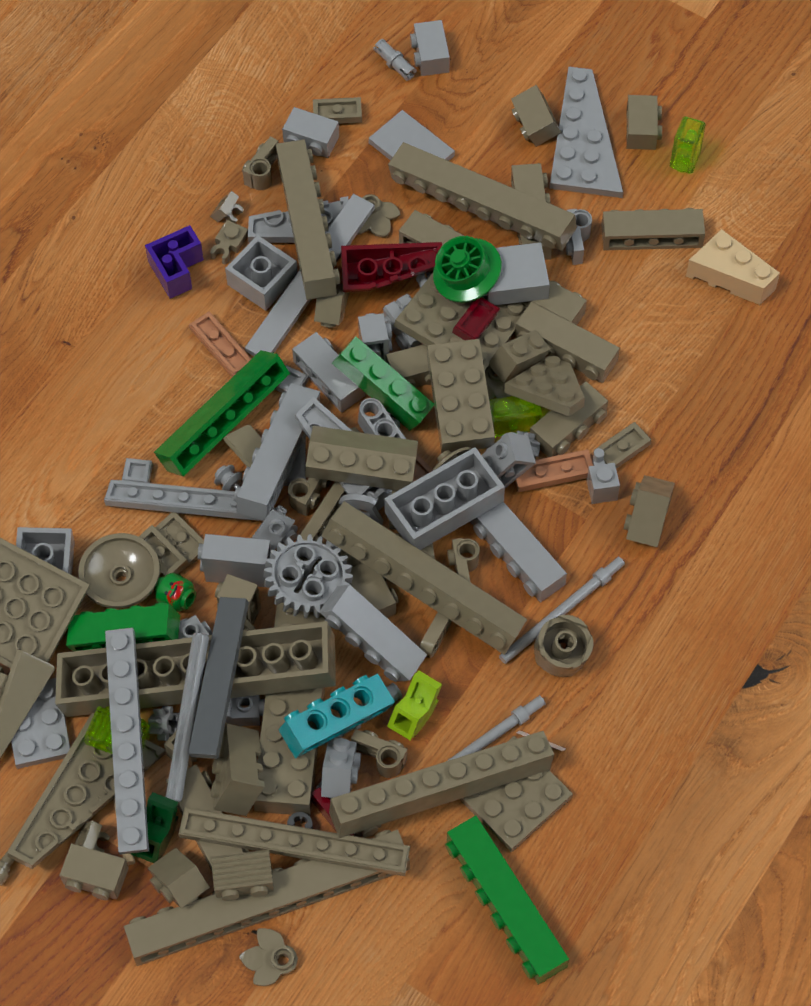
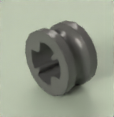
(300, 816)

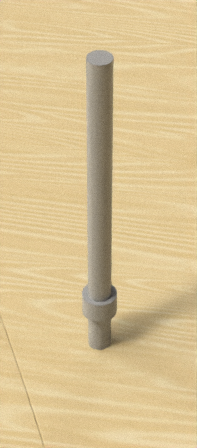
(600, 578)
(518, 716)

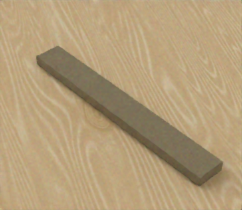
(294, 841)

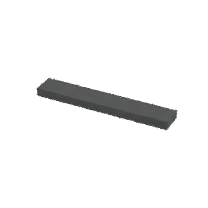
(218, 678)

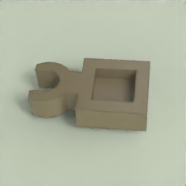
(229, 238)

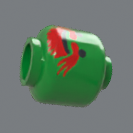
(175, 591)

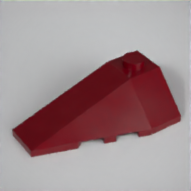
(383, 264)

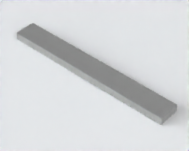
(293, 300)

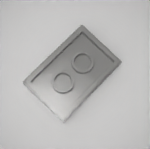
(407, 130)

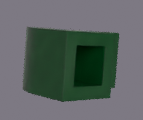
(161, 826)

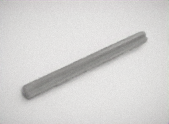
(187, 716)

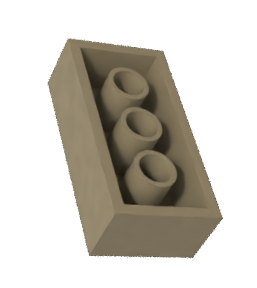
(460, 395)

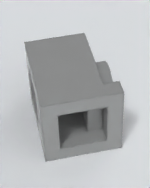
(245, 716)

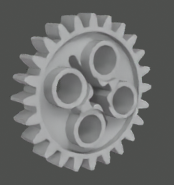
(286, 563)

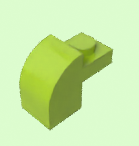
(416, 707)

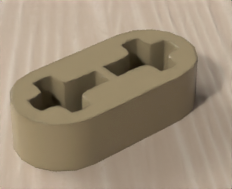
(435, 634)

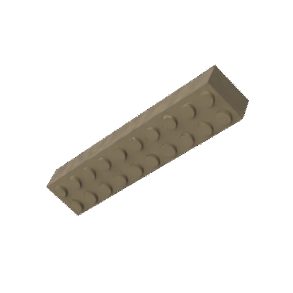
(266, 664)
(287, 779)

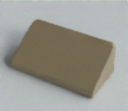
(244, 443)

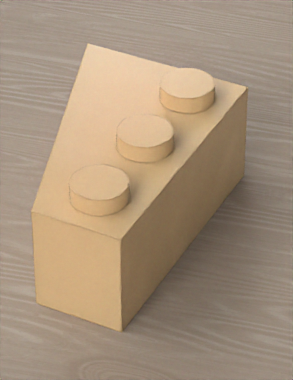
(733, 267)

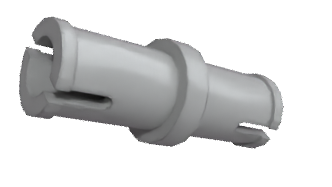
(394, 59)

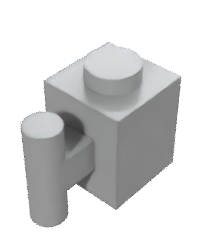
(602, 479)

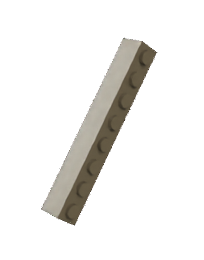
(482, 196)
(306, 220)
(423, 229)
(424, 577)
(440, 784)

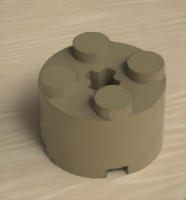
(548, 648)

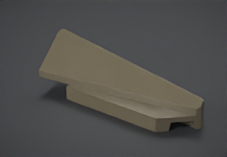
(19, 693)

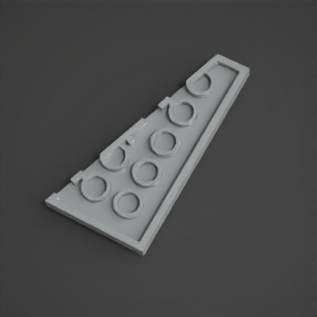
(583, 149)

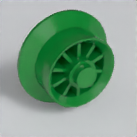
(466, 269)

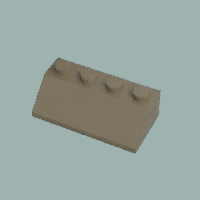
(360, 458)

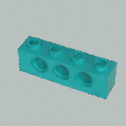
(303, 738)

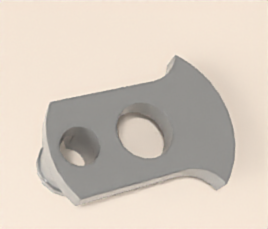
(364, 503)

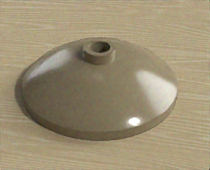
(117, 557)

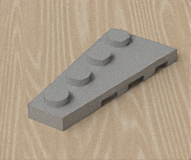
(276, 225)

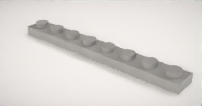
(126, 741)

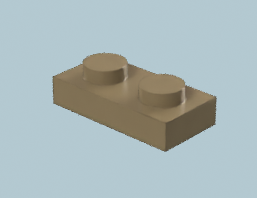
(339, 109)
(625, 445)

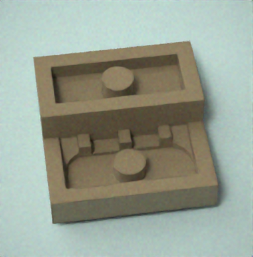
(173, 543)

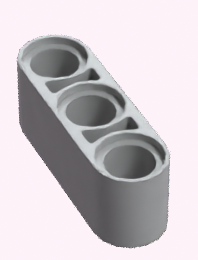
(380, 422)

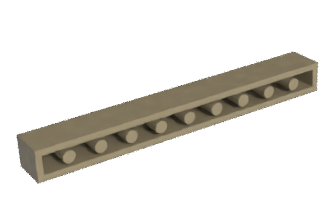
(212, 917)

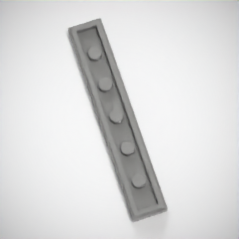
(172, 499)

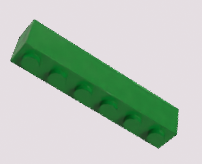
(222, 413)
(507, 900)

